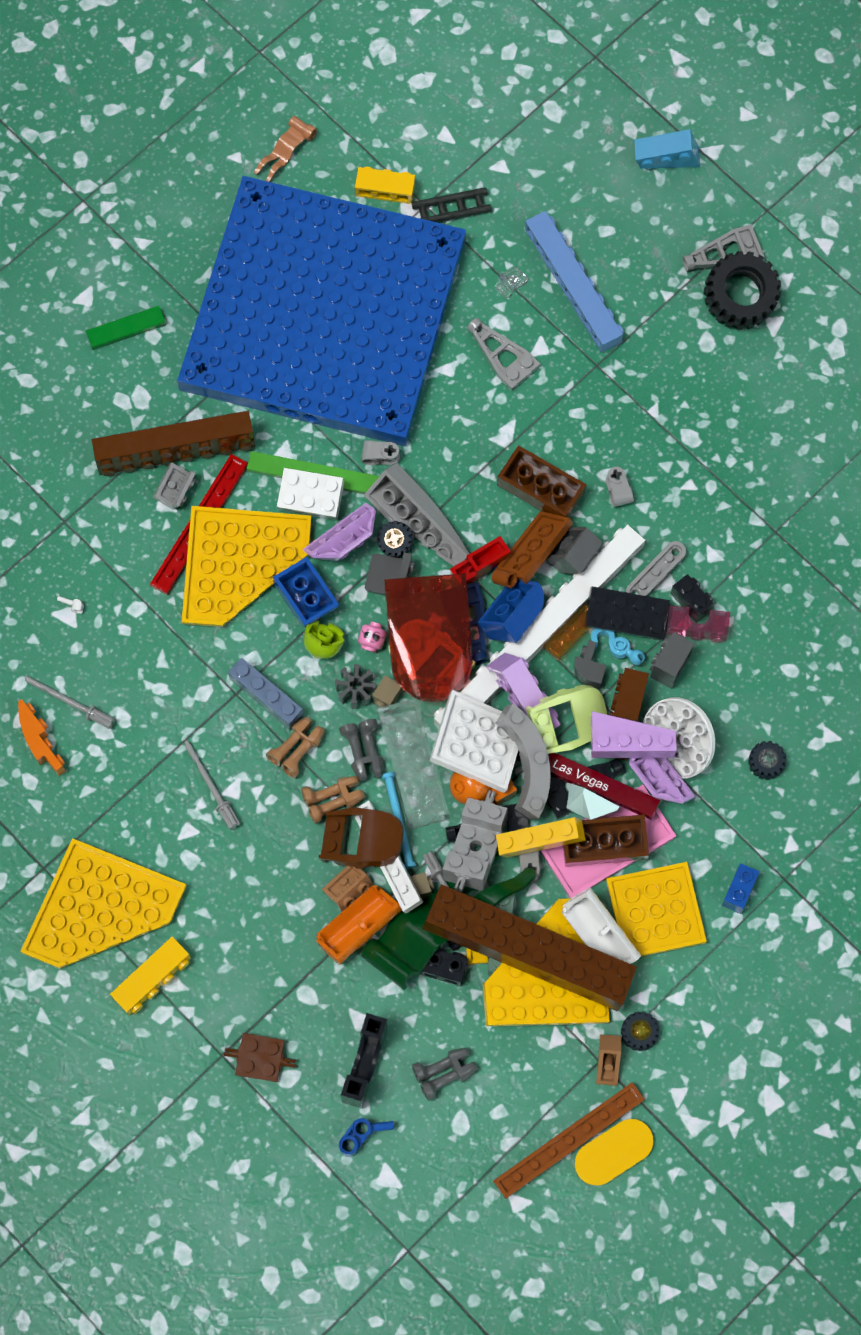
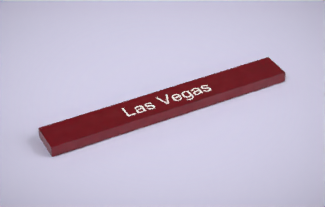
(602, 785)

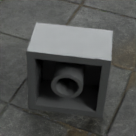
(574, 551)
(671, 660)

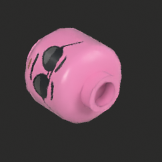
(372, 637)

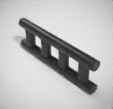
(458, 197)

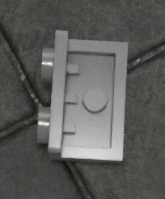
(174, 486)

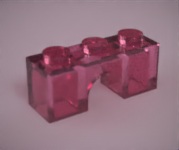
(714, 628)

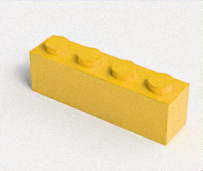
(540, 837)
(150, 976)

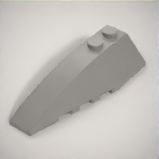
(416, 512)

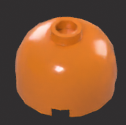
(464, 787)

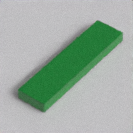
(125, 327)

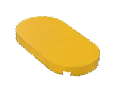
(613, 1152)

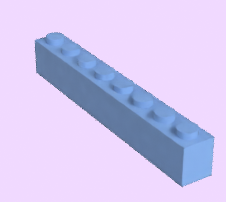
(573, 281)

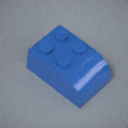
(305, 592)
(513, 612)

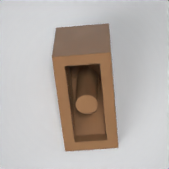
(608, 1060)

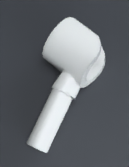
(77, 606)

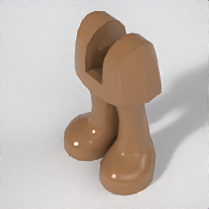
(290, 765)
(341, 787)

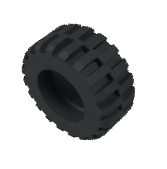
(759, 273)

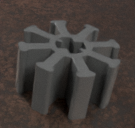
(361, 691)

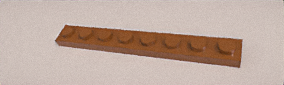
(568, 1140)

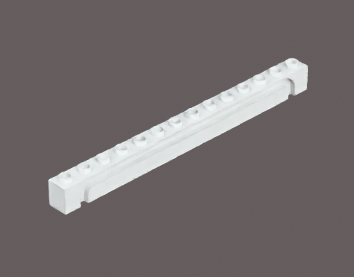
(557, 611)

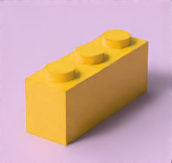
(385, 185)

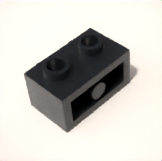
(689, 594)
(446, 967)

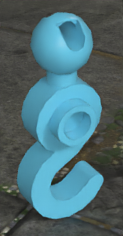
(619, 647)

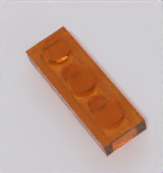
(567, 635)

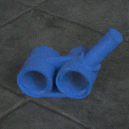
(359, 1139)

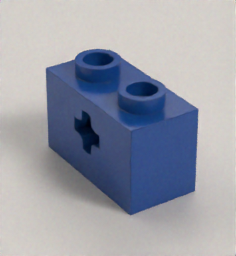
(740, 888)

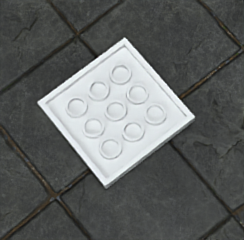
(473, 742)

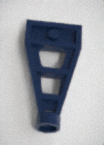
(476, 600)

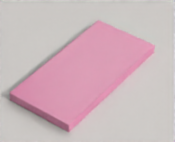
(580, 877)

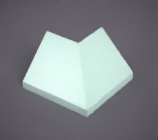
(588, 803)

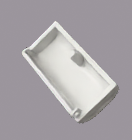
(598, 927)

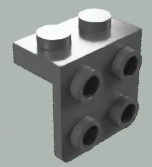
(387, 567)

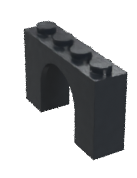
(371, 1042)

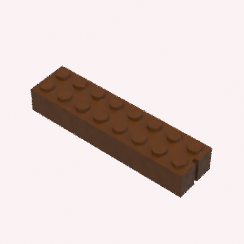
(173, 443)

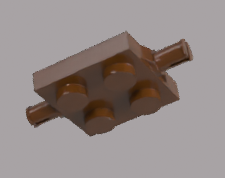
(260, 1057)

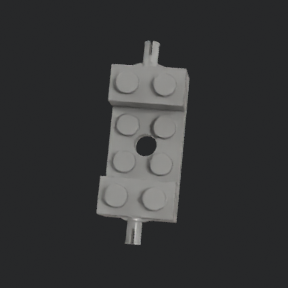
(479, 826)

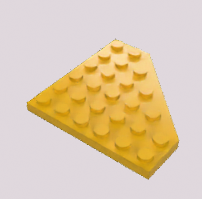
(235, 559)
(98, 905)
(524, 1000)

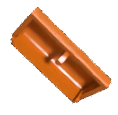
(357, 923)

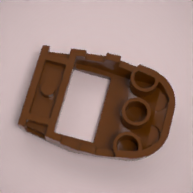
(378, 839)

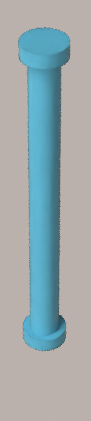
(388, 777)

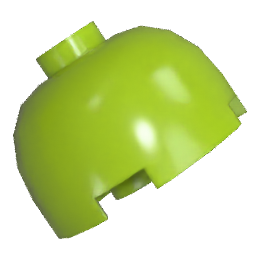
(323, 640)

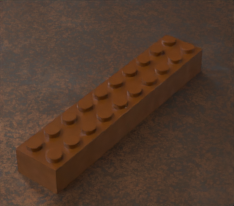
(529, 948)

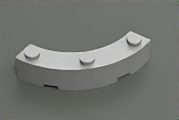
(533, 758)

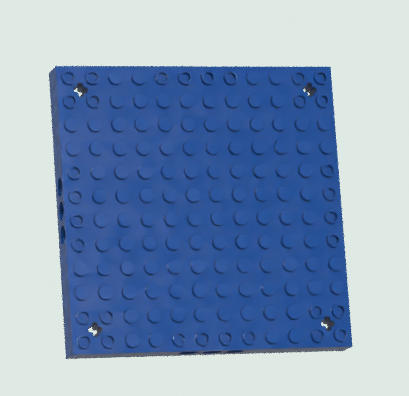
(322, 310)

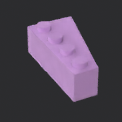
(519, 683)
(629, 739)

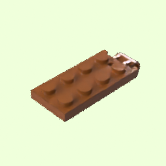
(531, 549)

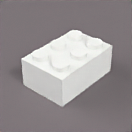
(310, 494)

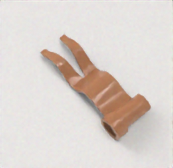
(286, 145)

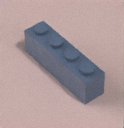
(265, 693)

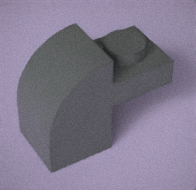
(586, 670)

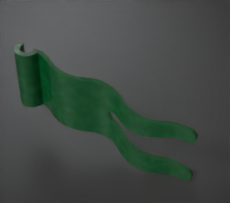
(407, 948)

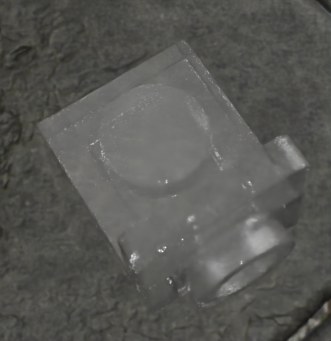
(510, 281)

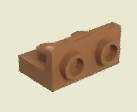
(347, 886)

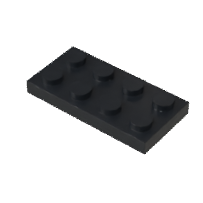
(627, 613)

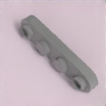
(657, 569)

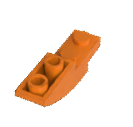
(34, 733)

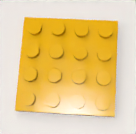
(657, 909)

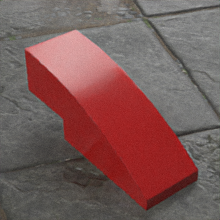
(482, 560)

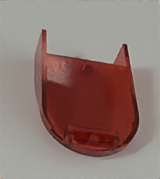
(429, 634)

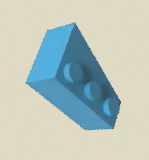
(668, 151)

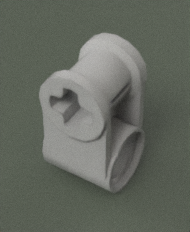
(377, 453)
(619, 490)
(530, 860)

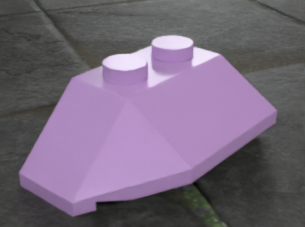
(344, 536)
(661, 779)

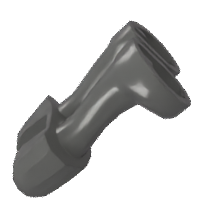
(366, 728)
(452, 1060)

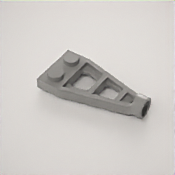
(743, 236)
(515, 372)

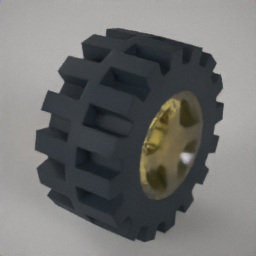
(643, 1024)

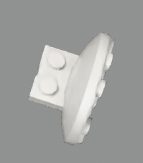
(693, 733)

